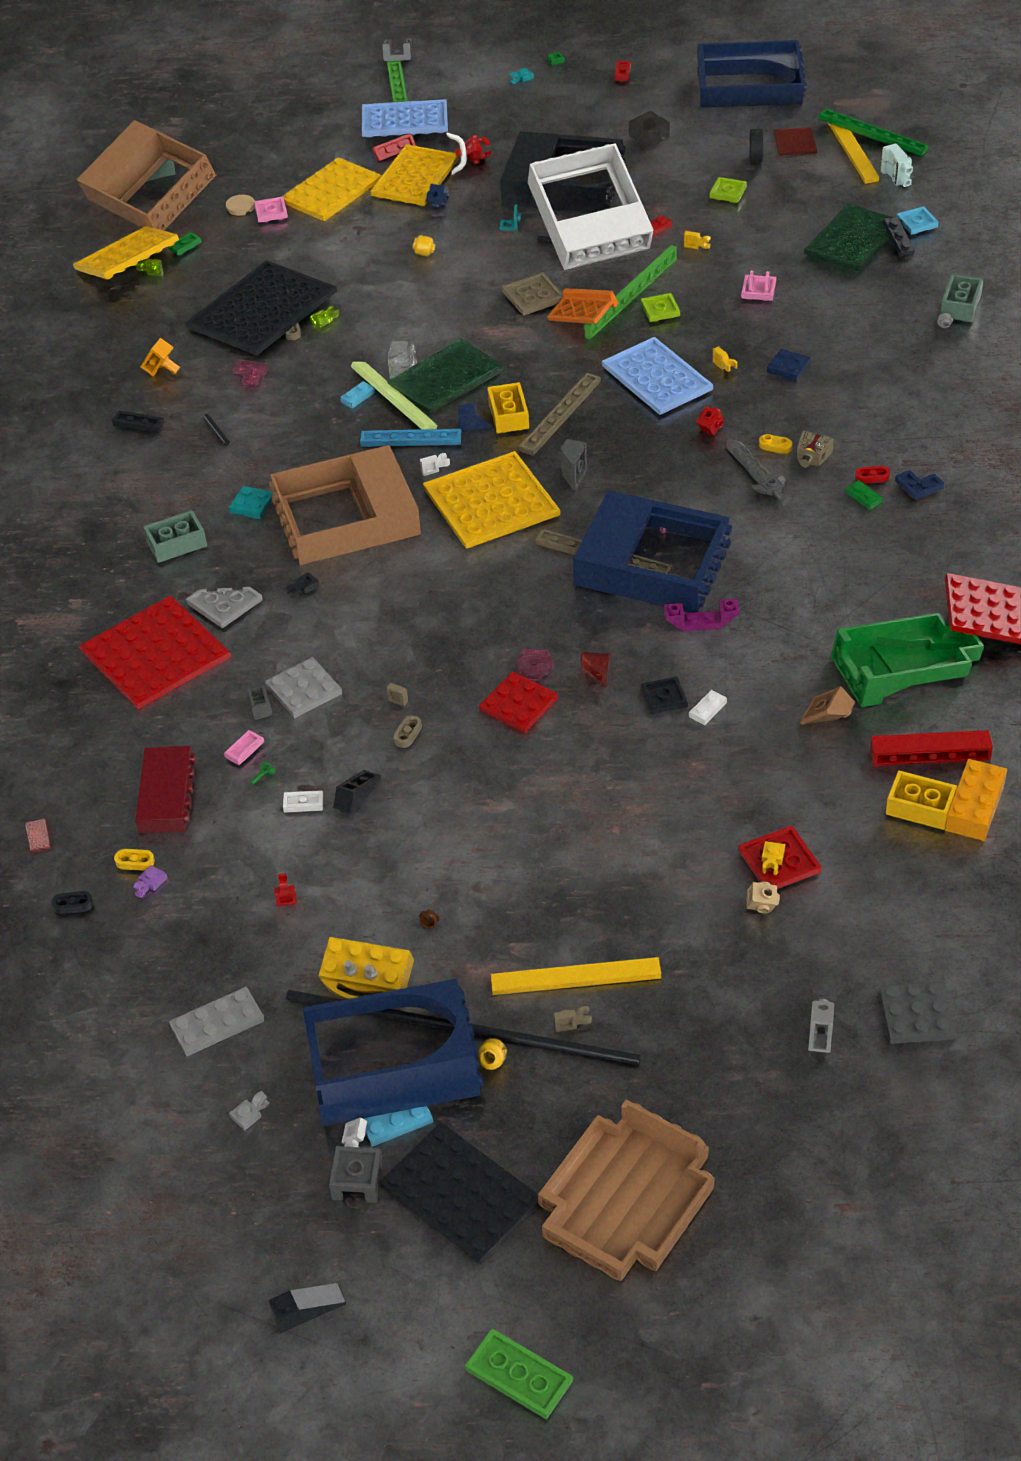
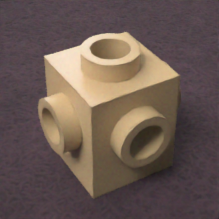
(762, 897)

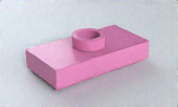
(244, 747)

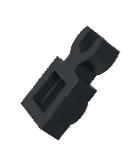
(302, 584)

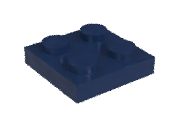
(788, 364)

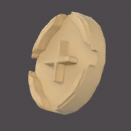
(240, 204)

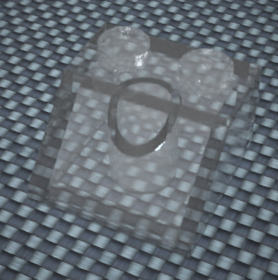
(401, 356)

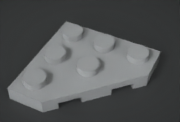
(224, 604)

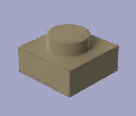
(397, 694)

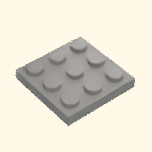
(303, 687)

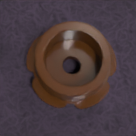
(430, 922)

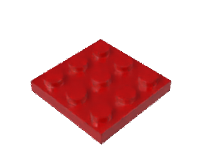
(518, 702)
(797, 860)

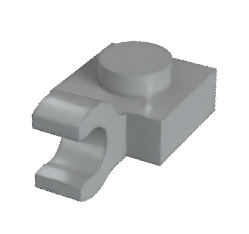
(247, 1112)

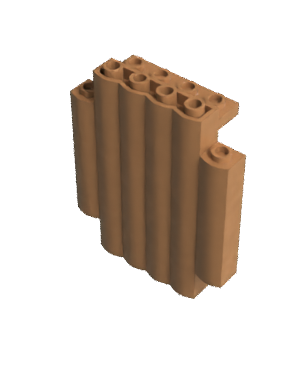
(626, 1191)

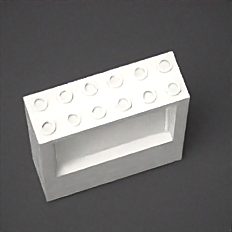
(600, 233)

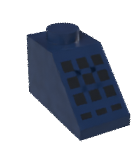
(473, 418)

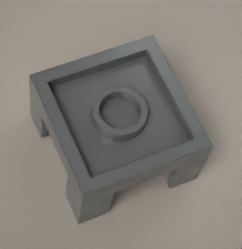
(397, 54)
(356, 1171)

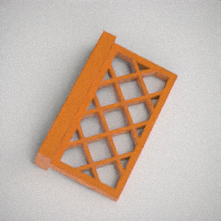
(583, 298)

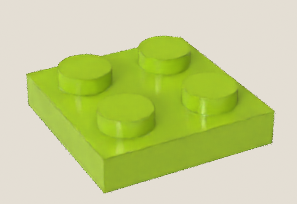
(728, 189)
(660, 307)

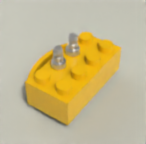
(364, 967)

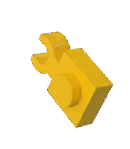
(694, 241)
(772, 856)

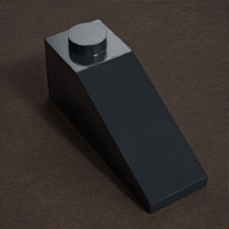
(354, 791)
(304, 1305)

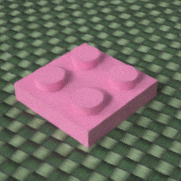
(270, 209)

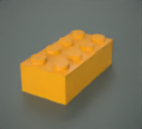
(976, 799)

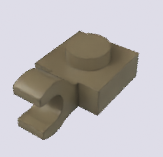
(569, 1020)

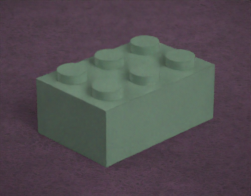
(962, 297)
(175, 536)

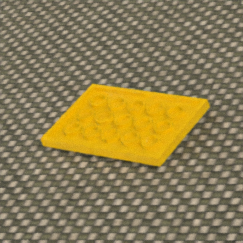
(413, 173)
(331, 189)
(126, 252)

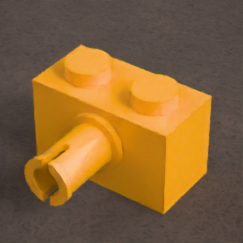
(158, 358)

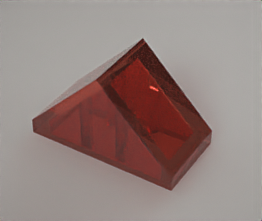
(597, 666)
(38, 834)

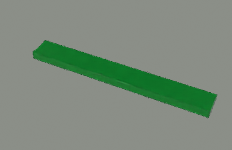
(873, 132)

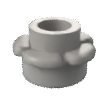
(944, 320)

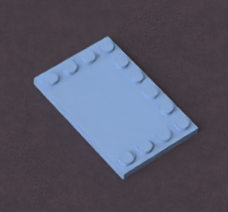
(404, 118)
(657, 375)

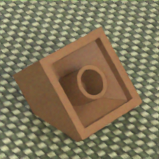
(828, 706)

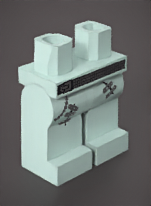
(896, 165)

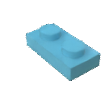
(357, 394)

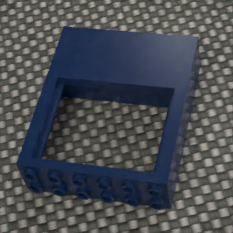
(616, 535)

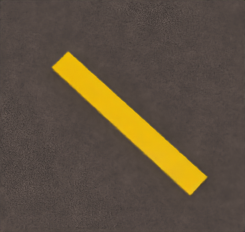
(855, 154)
(575, 976)

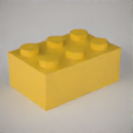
(508, 407)
(920, 799)

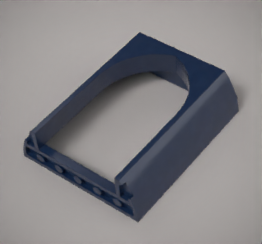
(771, 58)
(437, 1079)

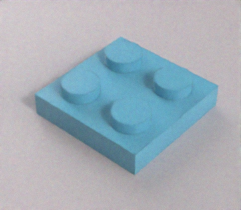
(917, 220)

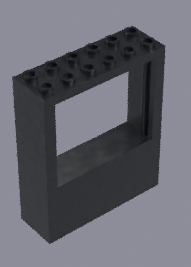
(561, 194)

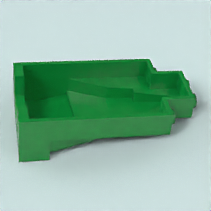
(901, 653)

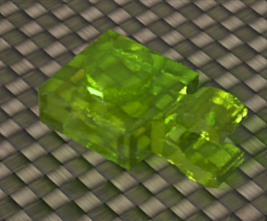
(152, 266)

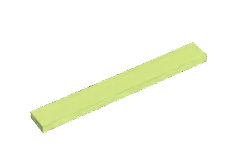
(393, 396)

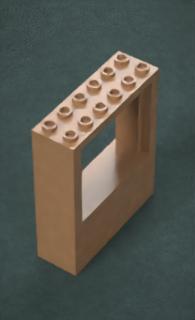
(131, 162)
(378, 491)

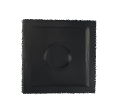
(664, 695)

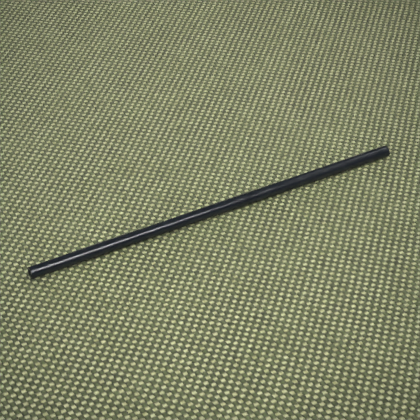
(480, 1030)

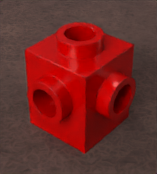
(710, 420)

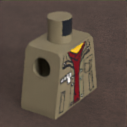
(814, 449)

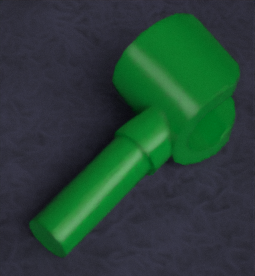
(264, 770)

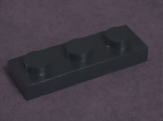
(898, 237)
(138, 421)

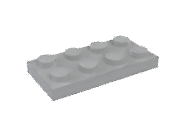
(216, 1021)

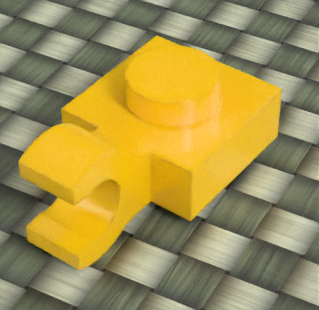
(721, 359)

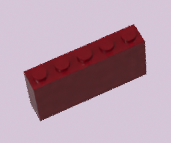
(165, 789)

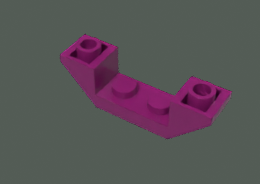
(702, 620)

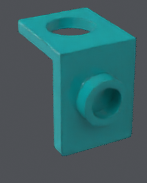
(517, 218)

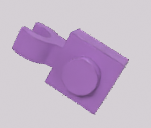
(149, 879)

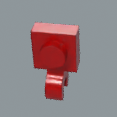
(285, 894)

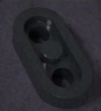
(72, 902)

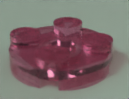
(530, 656)

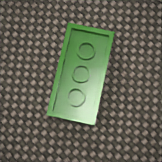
(519, 1373)

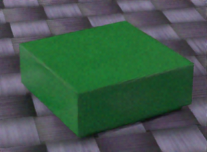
(555, 58)

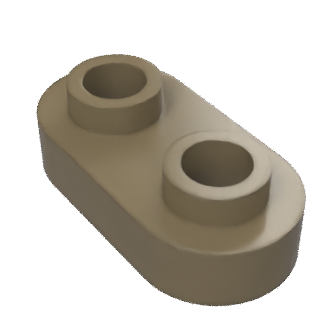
(294, 333)
(407, 731)

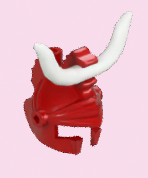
(471, 150)

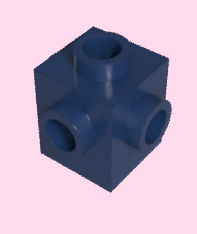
(438, 195)

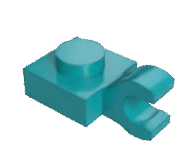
(522, 75)

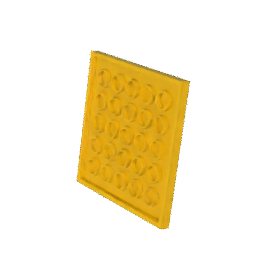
(491, 499)

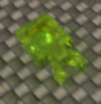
(323, 317)

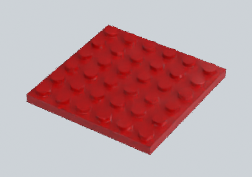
(154, 651)

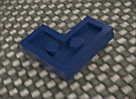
(917, 487)

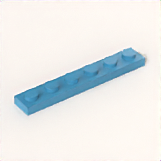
(411, 437)

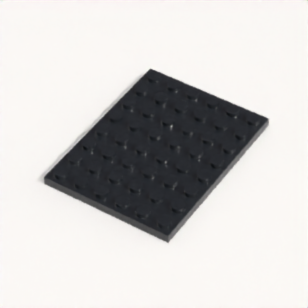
(261, 307)

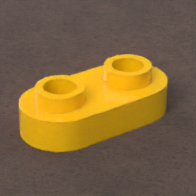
(775, 444)
(134, 859)

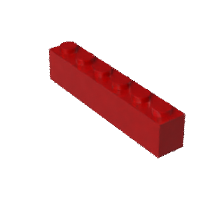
(931, 748)

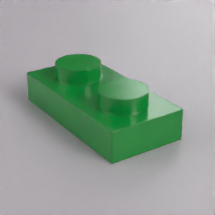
(185, 243)
(864, 495)

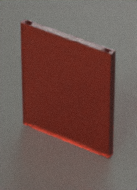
(795, 141)

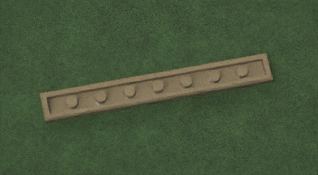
(559, 414)
(570, 545)

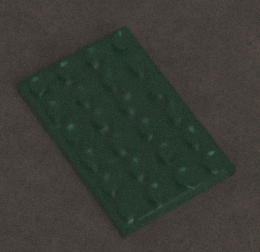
(850, 238)
(446, 376)

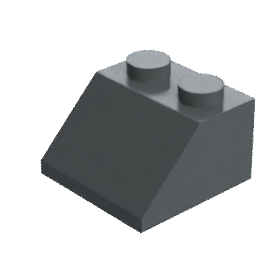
(573, 462)

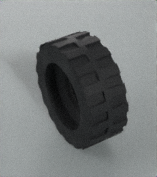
(756, 145)

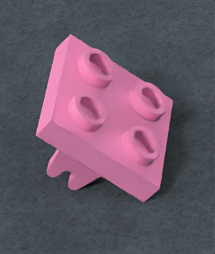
(758, 287)

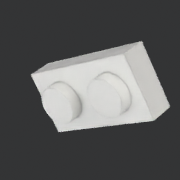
(708, 707)
(303, 801)

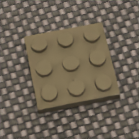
(532, 293)

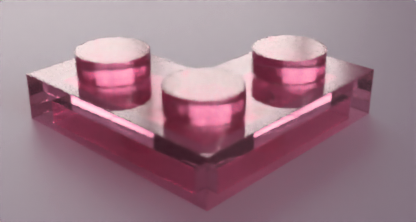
(251, 371)

